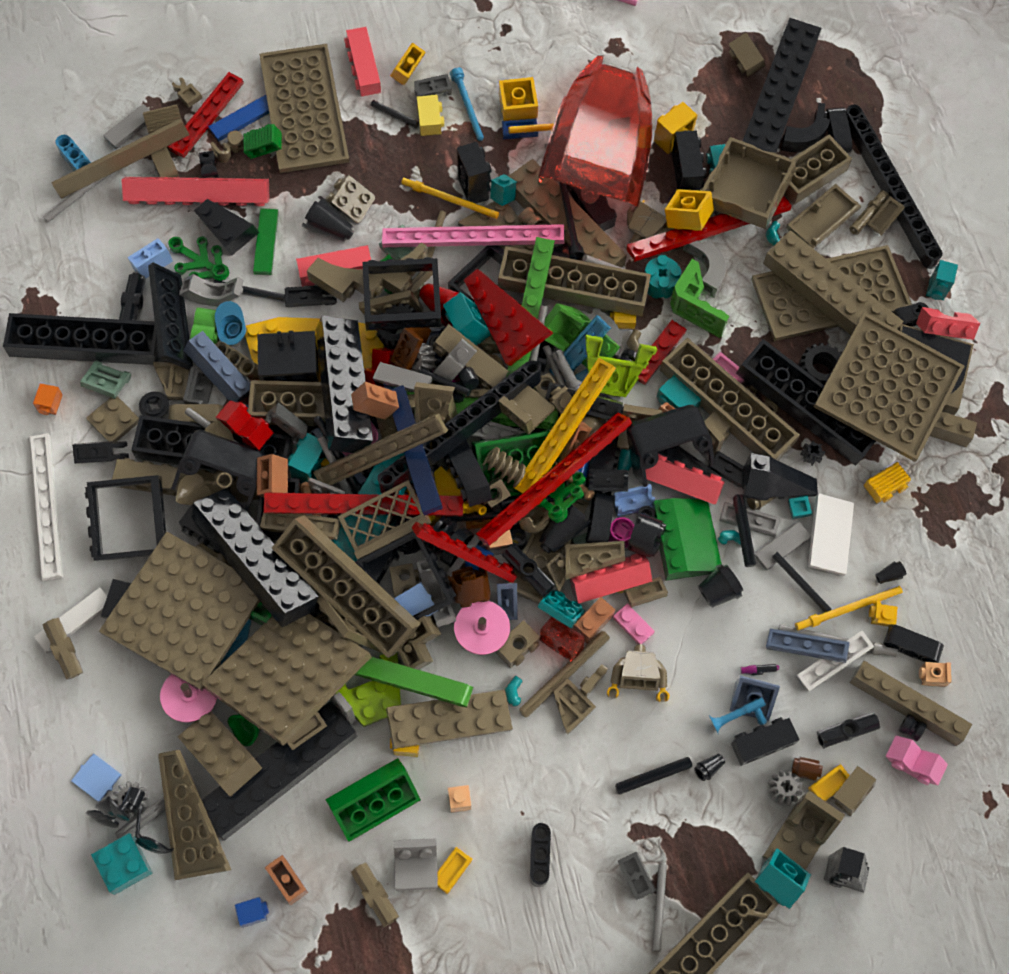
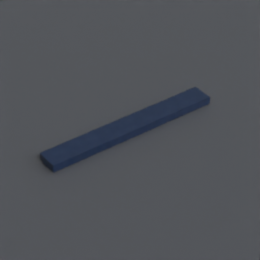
(417, 458)

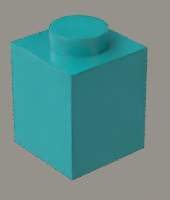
(503, 190)

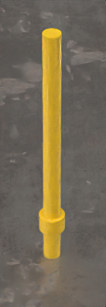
(420, 187)
(815, 620)

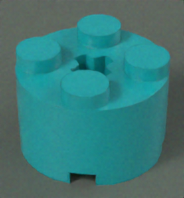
(664, 276)

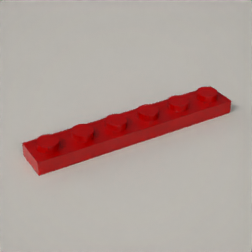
(207, 113)
(460, 549)

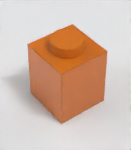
(47, 399)

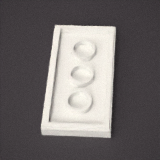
(830, 534)

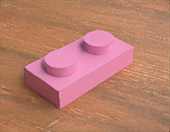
(633, 624)

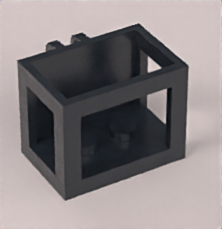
(288, 356)

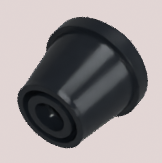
(721, 586)

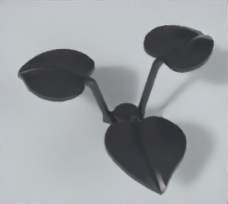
(110, 810)

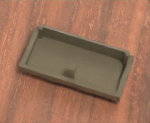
(824, 216)

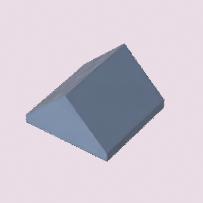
(750, 689)

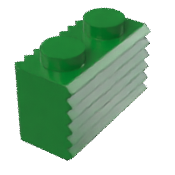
(262, 141)

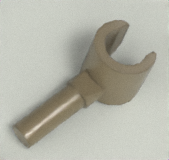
(750, 912)

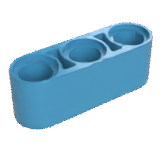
(71, 152)

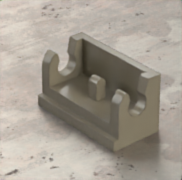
(854, 790)

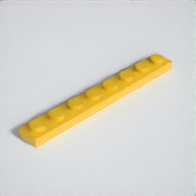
(567, 424)

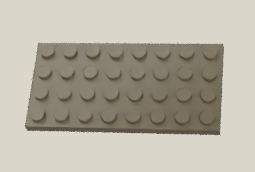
(304, 107)
(793, 315)

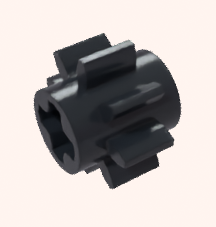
(815, 449)

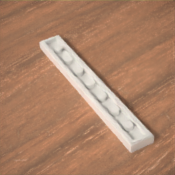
(46, 507)

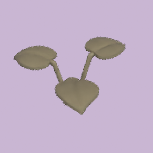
(193, 488)

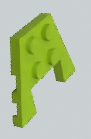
(626, 371)
(372, 698)

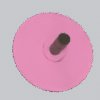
(482, 628)
(184, 701)

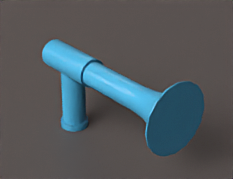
(750, 707)

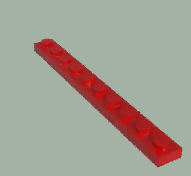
(680, 237)
(553, 479)
(341, 503)

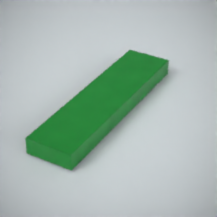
(266, 241)

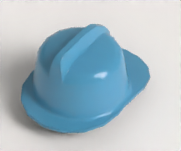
(230, 323)

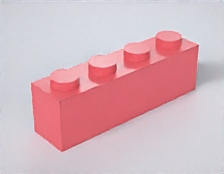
(363, 61)
(346, 258)
(686, 480)
(612, 579)

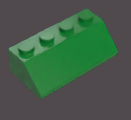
(373, 799)

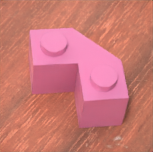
(921, 764)

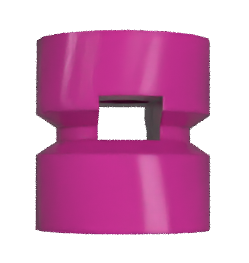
(621, 530)

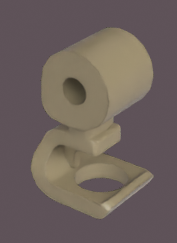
(234, 144)

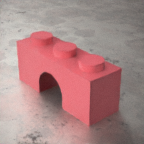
(959, 326)

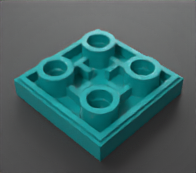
(561, 608)

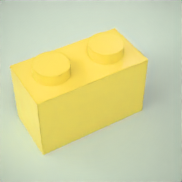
(429, 115)

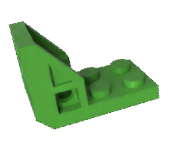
(687, 305)
(567, 325)

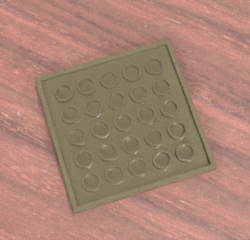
(889, 386)
(182, 611)
(286, 674)

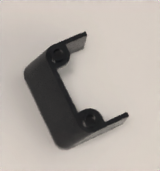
(666, 431)
(224, 456)

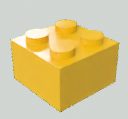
(518, 99)
(678, 119)
(689, 209)

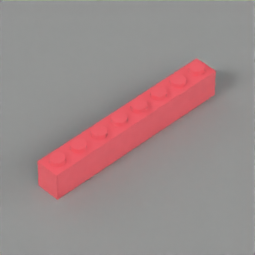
(195, 190)

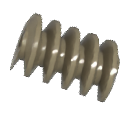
(505, 466)

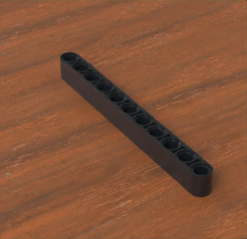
(887, 175)
(465, 423)

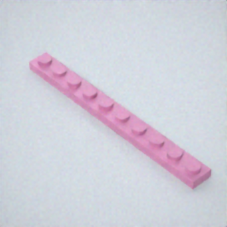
(471, 235)

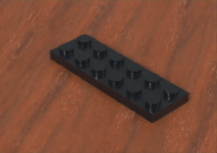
(169, 315)

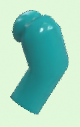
(771, 233)
(728, 535)
(511, 691)

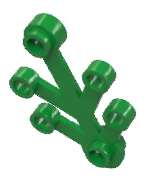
(201, 260)
(559, 511)

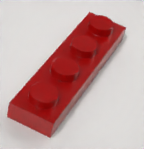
(665, 344)

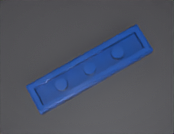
(240, 118)

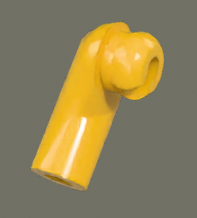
(480, 509)

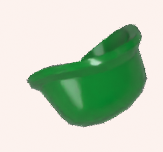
(243, 729)

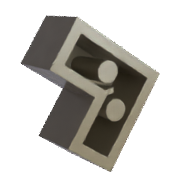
(414, 651)

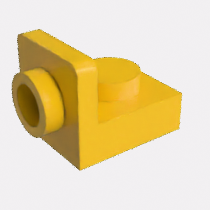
(883, 614)

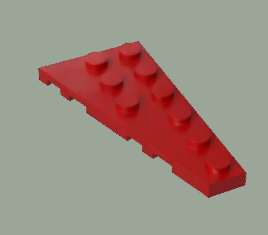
(508, 321)

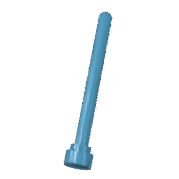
(457, 75)

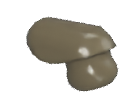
(632, 342)

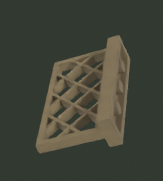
(386, 537)

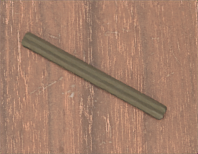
(566, 672)

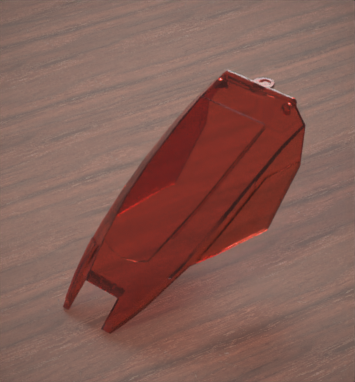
(602, 135)

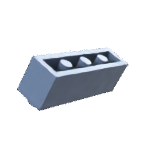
(217, 367)

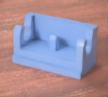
(153, 252)
(631, 501)

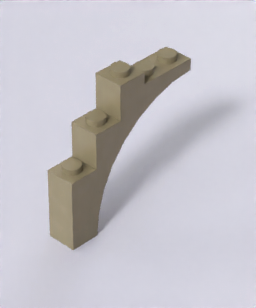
(344, 281)

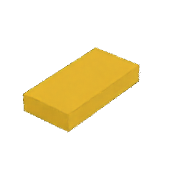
(830, 783)
(452, 869)

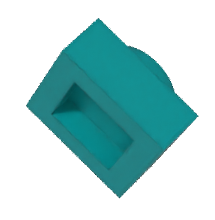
(799, 507)

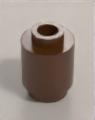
(807, 768)

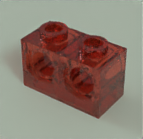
(562, 639)

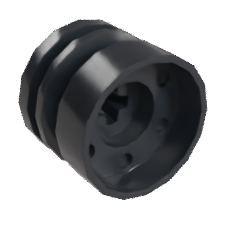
(449, 527)

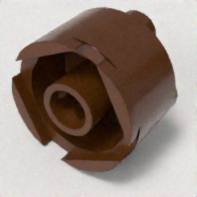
(470, 586)

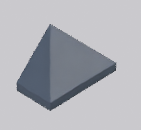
(508, 599)

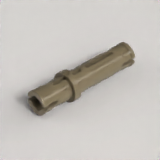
(873, 206)

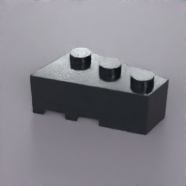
(226, 226)
(847, 869)

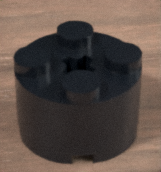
(645, 535)

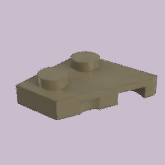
(173, 379)

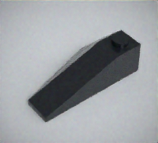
(771, 478)

